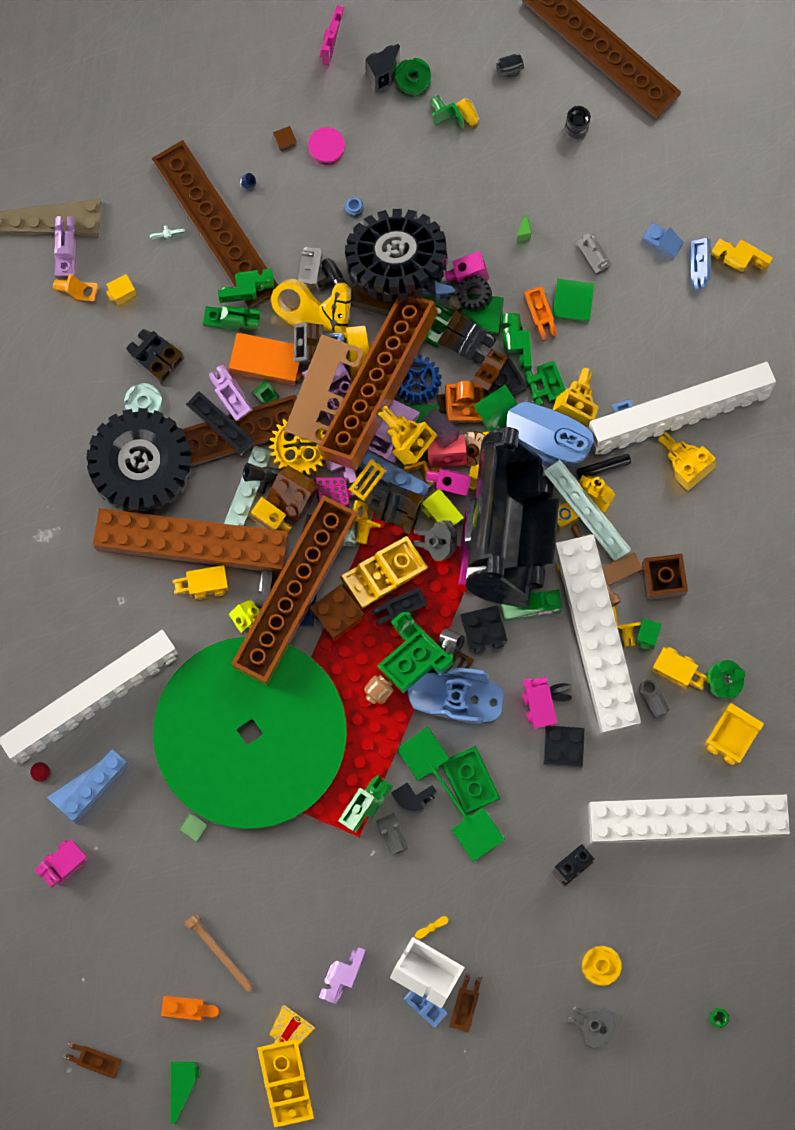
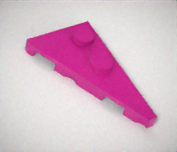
(330, 36)

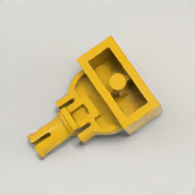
(577, 400)
(407, 436)
(688, 461)
(598, 492)

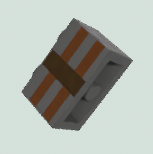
(306, 341)

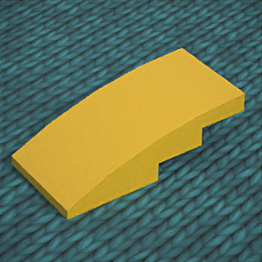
(383, 572)
(285, 1083)

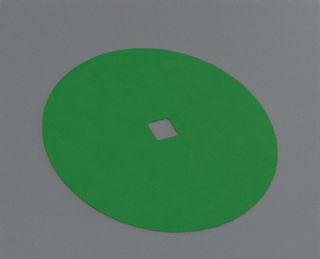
(277, 772)

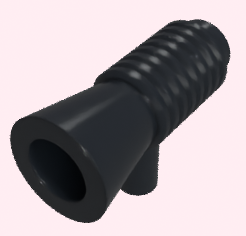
(332, 273)
(263, 474)

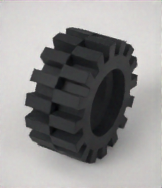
(470, 284)

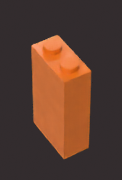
(264, 360)

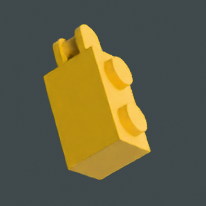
(203, 582)
(678, 669)

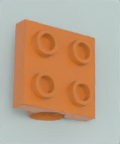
(460, 402)

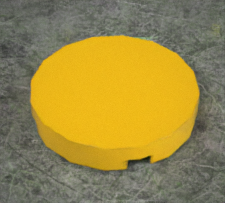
(601, 965)

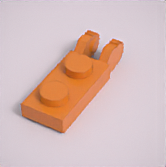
(540, 311)

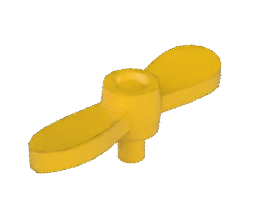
(431, 927)

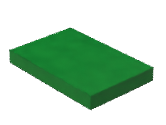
(470, 780)

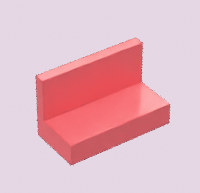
(450, 456)

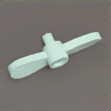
(167, 233)

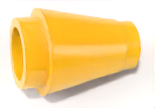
(468, 111)

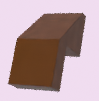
(490, 369)

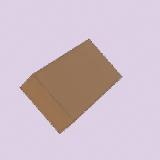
(622, 568)

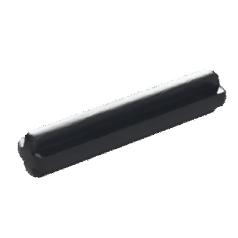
(604, 466)

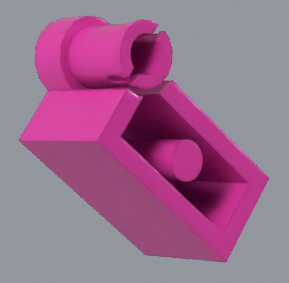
(539, 701)
(62, 863)

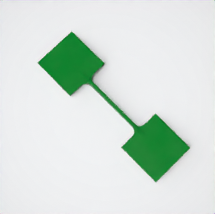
(476, 831)

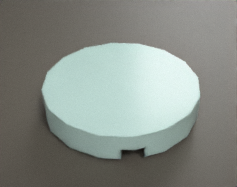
(143, 396)

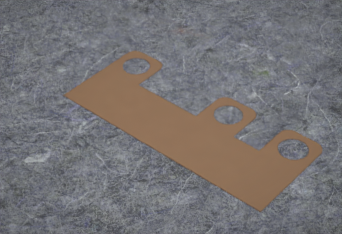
(314, 389)

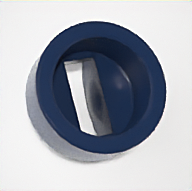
(248, 181)

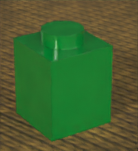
(648, 634)

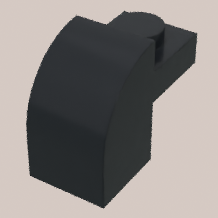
(411, 803)

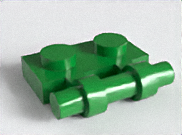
(551, 381)

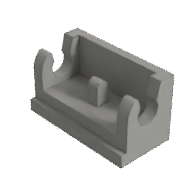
(310, 267)

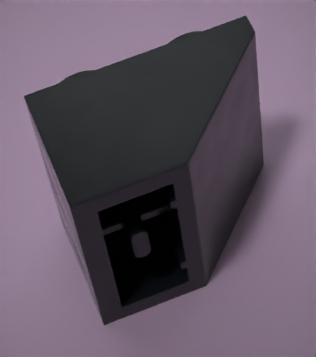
(381, 67)

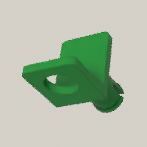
(444, 112)

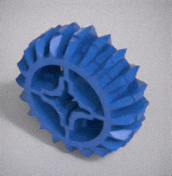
(426, 367)

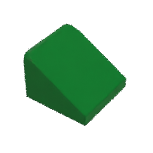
(265, 393)

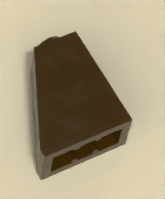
(364, 302)

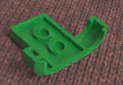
(414, 656)

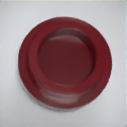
(40, 771)

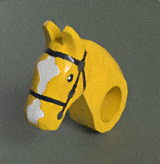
(332, 313)

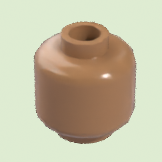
(378, 689)

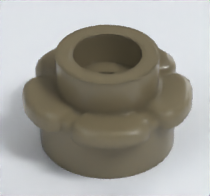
(453, 302)

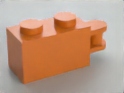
(187, 1008)

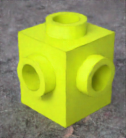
(244, 615)

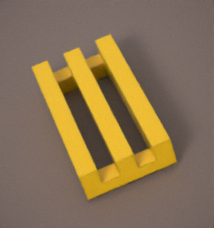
(376, 467)

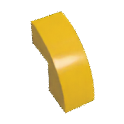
(356, 337)

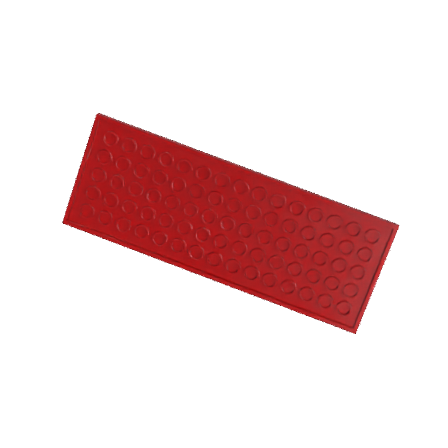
(352, 661)

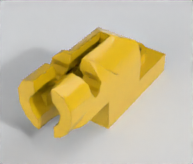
(741, 255)

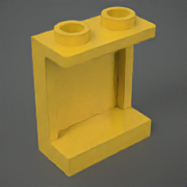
(733, 734)

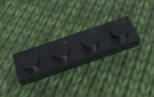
(220, 423)

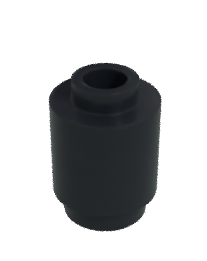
(509, 64)

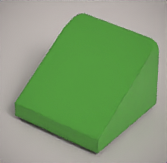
(525, 230)
(193, 827)

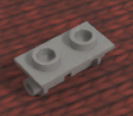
(594, 253)

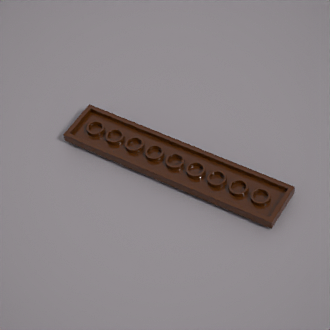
(607, 53)
(210, 215)
(258, 424)

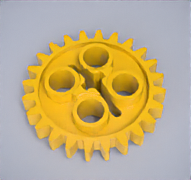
(300, 461)

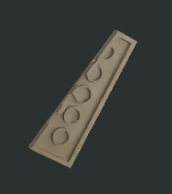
(42, 218)

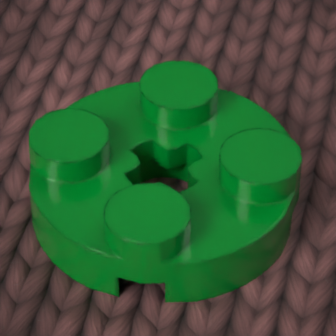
(417, 85)
(736, 679)

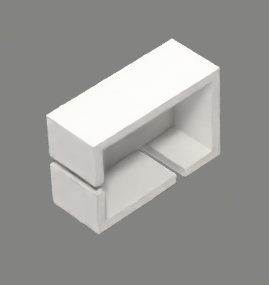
(427, 972)

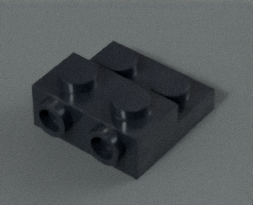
(484, 629)

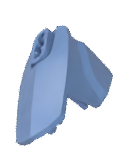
(542, 432)
(451, 692)

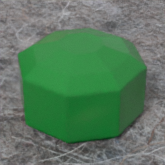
(719, 1018)

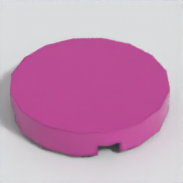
(326, 145)

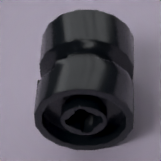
(577, 121)

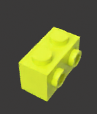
(440, 508)

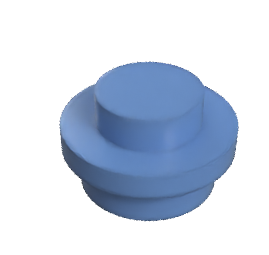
(354, 206)

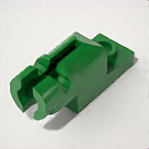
(246, 286)
(231, 318)
(516, 339)
(365, 803)

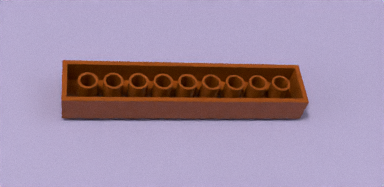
(377, 381)
(191, 540)
(294, 590)

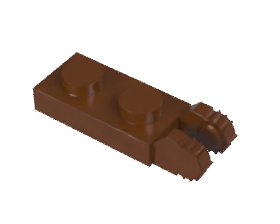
(465, 1005)
(95, 1060)

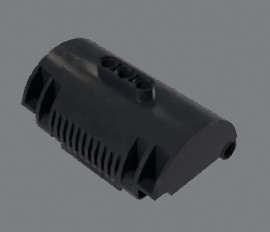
(509, 522)

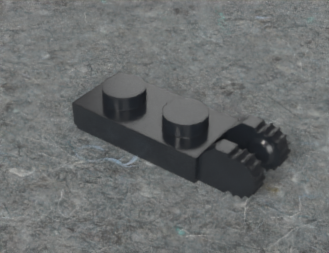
(407, 602)

